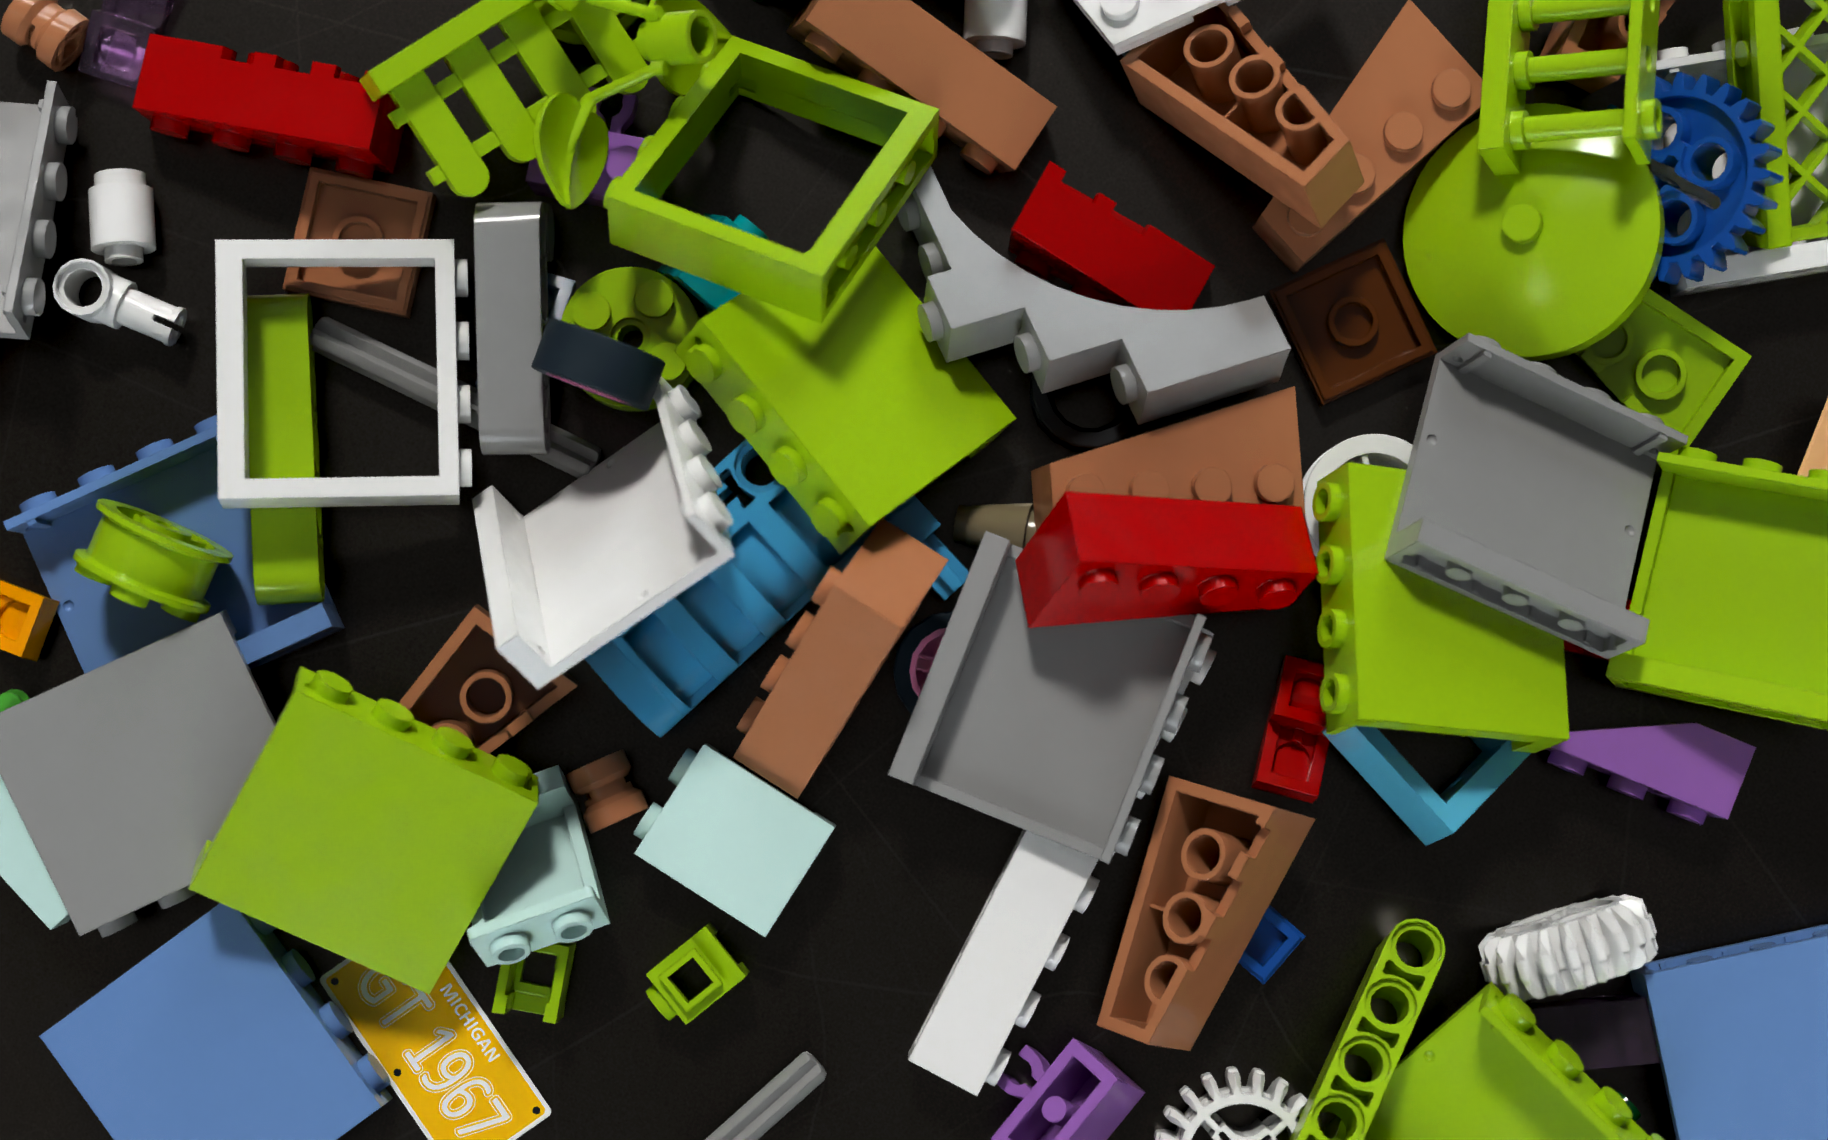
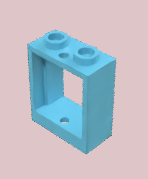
(1410, 796)

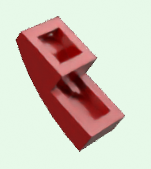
(1292, 742)

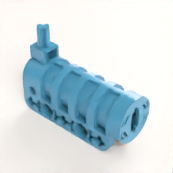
(716, 624)

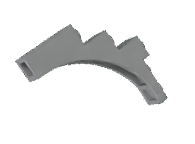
(1154, 357)

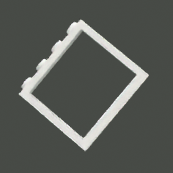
(452, 344)

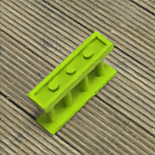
(1513, 69)

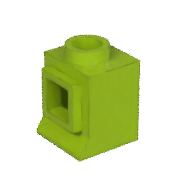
(715, 963)
(535, 997)

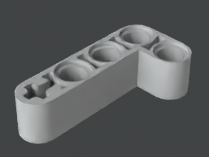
(511, 315)

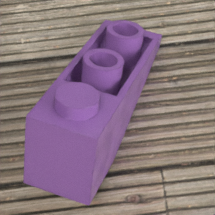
(1677, 761)

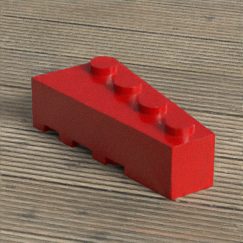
(266, 104)
(1161, 558)

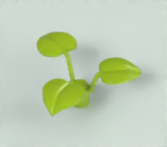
(572, 139)

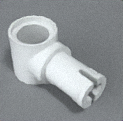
(118, 303)

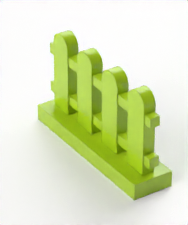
(487, 88)

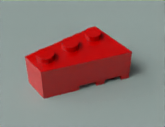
(1103, 250)

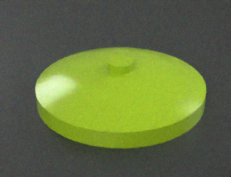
(1535, 254)

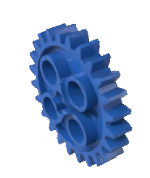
(1709, 124)

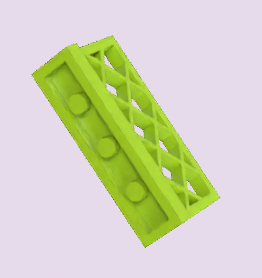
(1757, 68)

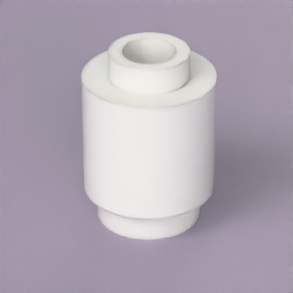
(996, 26)
(121, 216)

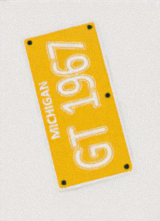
(439, 1054)

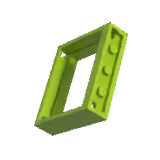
(746, 262)

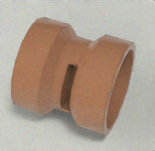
(48, 28)
(607, 791)

